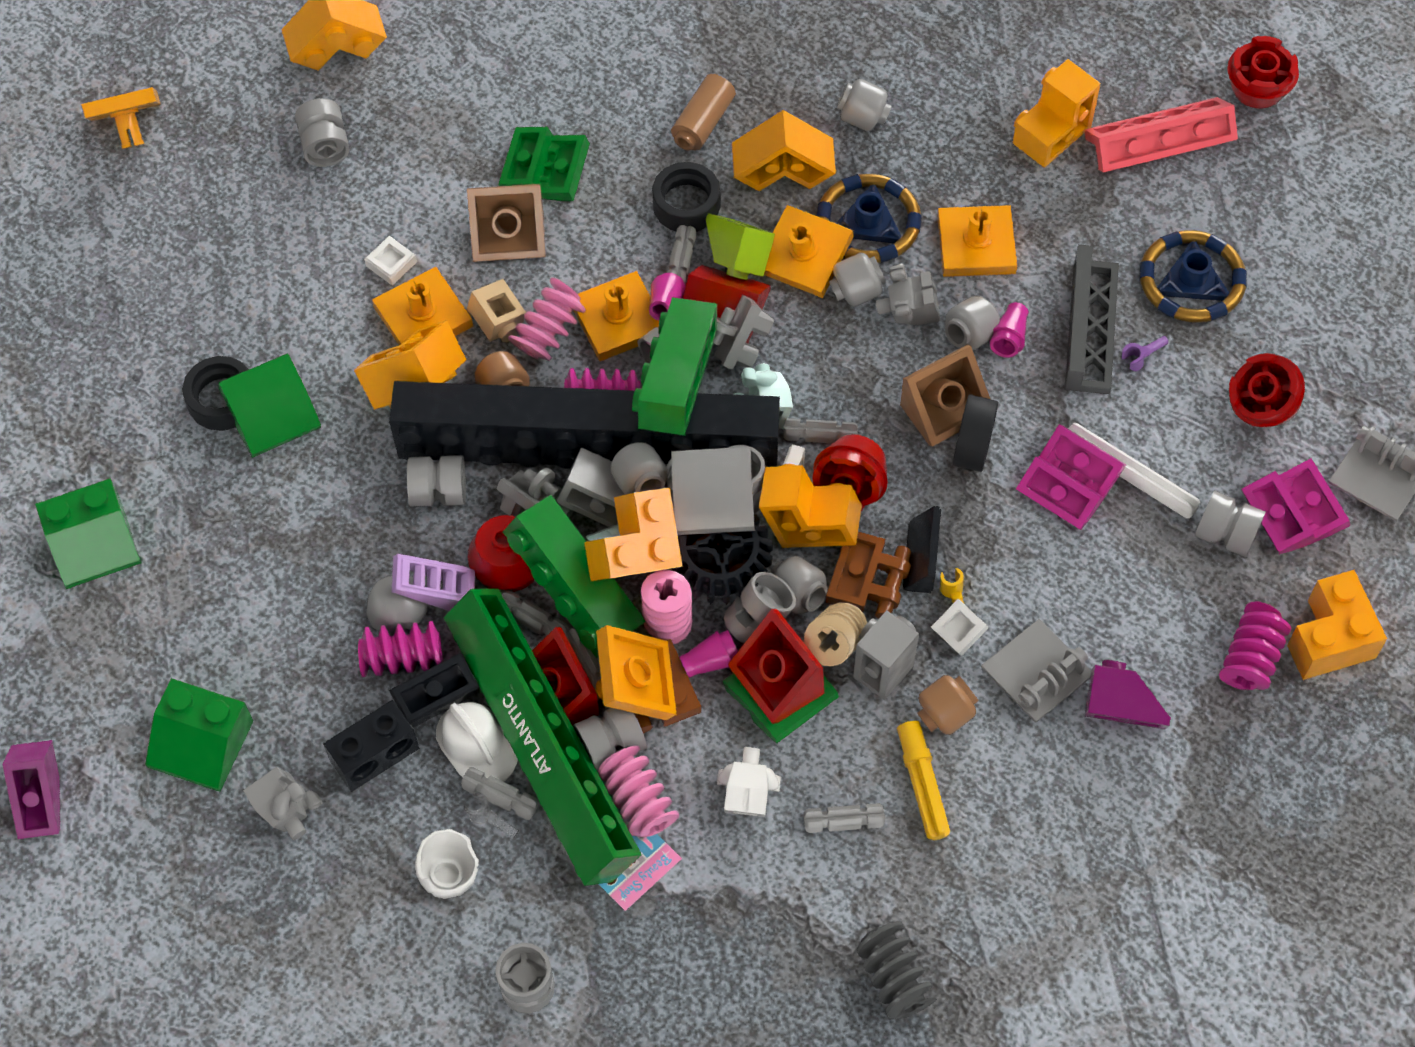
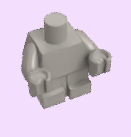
(910, 299)
(282, 801)

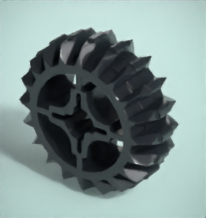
(746, 545)

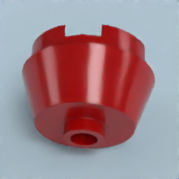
(1262, 72)
(1267, 390)
(853, 462)
(494, 559)

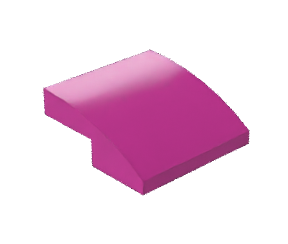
(1071, 477)
(1297, 507)

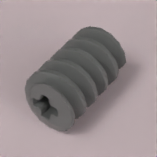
(893, 971)

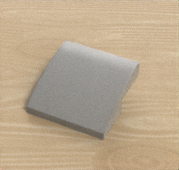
(712, 490)

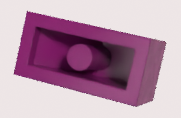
(1123, 697)
(33, 788)

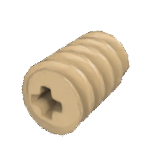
(822, 640)

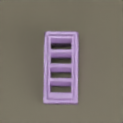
(456, 581)

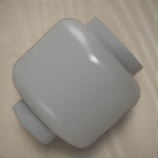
(863, 105)
(857, 279)
(971, 322)
(638, 469)
(805, 581)

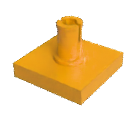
(123, 110)
(977, 241)
(806, 250)
(420, 304)
(616, 315)
(635, 673)

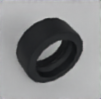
(685, 174)
(200, 376)
(975, 433)

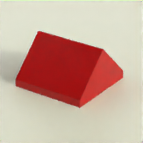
(717, 287)
(778, 668)
(566, 676)

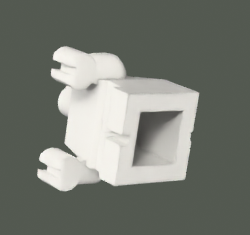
(748, 784)

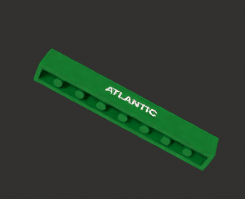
(542, 737)

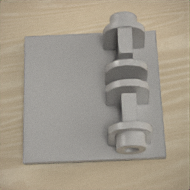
(1377, 473)
(1038, 670)

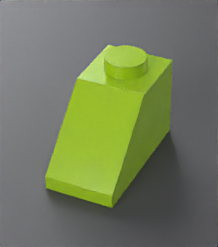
(739, 246)

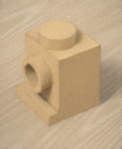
(496, 310)

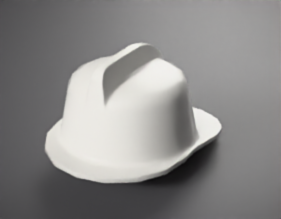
(475, 739)

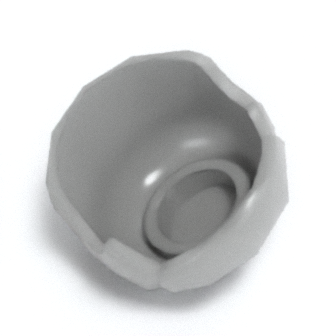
(391, 608)

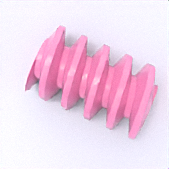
(548, 320)
(667, 605)
(634, 794)

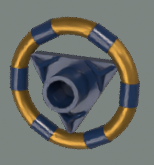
(870, 216)
(1193, 276)

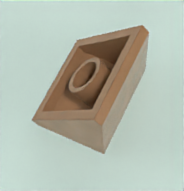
(506, 222)
(938, 394)

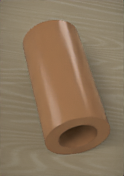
(703, 112)

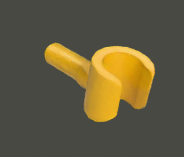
(955, 589)

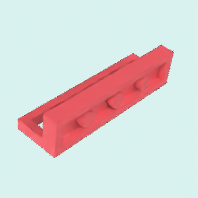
(1163, 133)

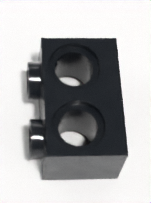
(371, 745)

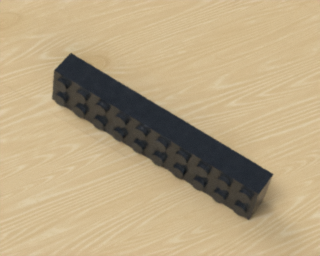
(554, 423)

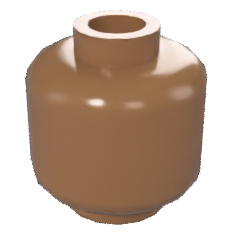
(501, 369)
(947, 704)

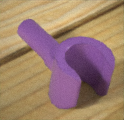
(1142, 351)

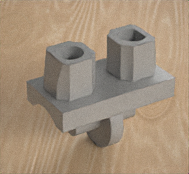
(734, 330)
(528, 489)

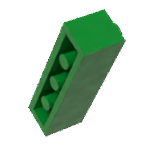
(675, 366)
(559, 564)

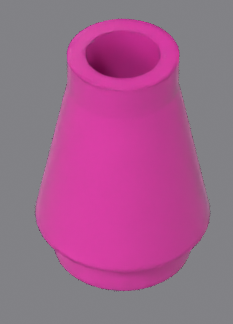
(662, 291)
(1010, 332)
(710, 654)

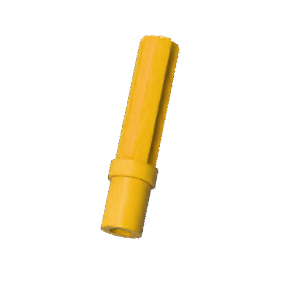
(918, 761)

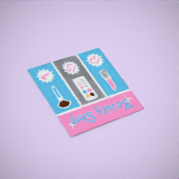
(647, 870)

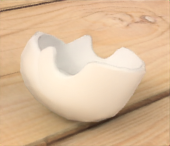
(446, 863)

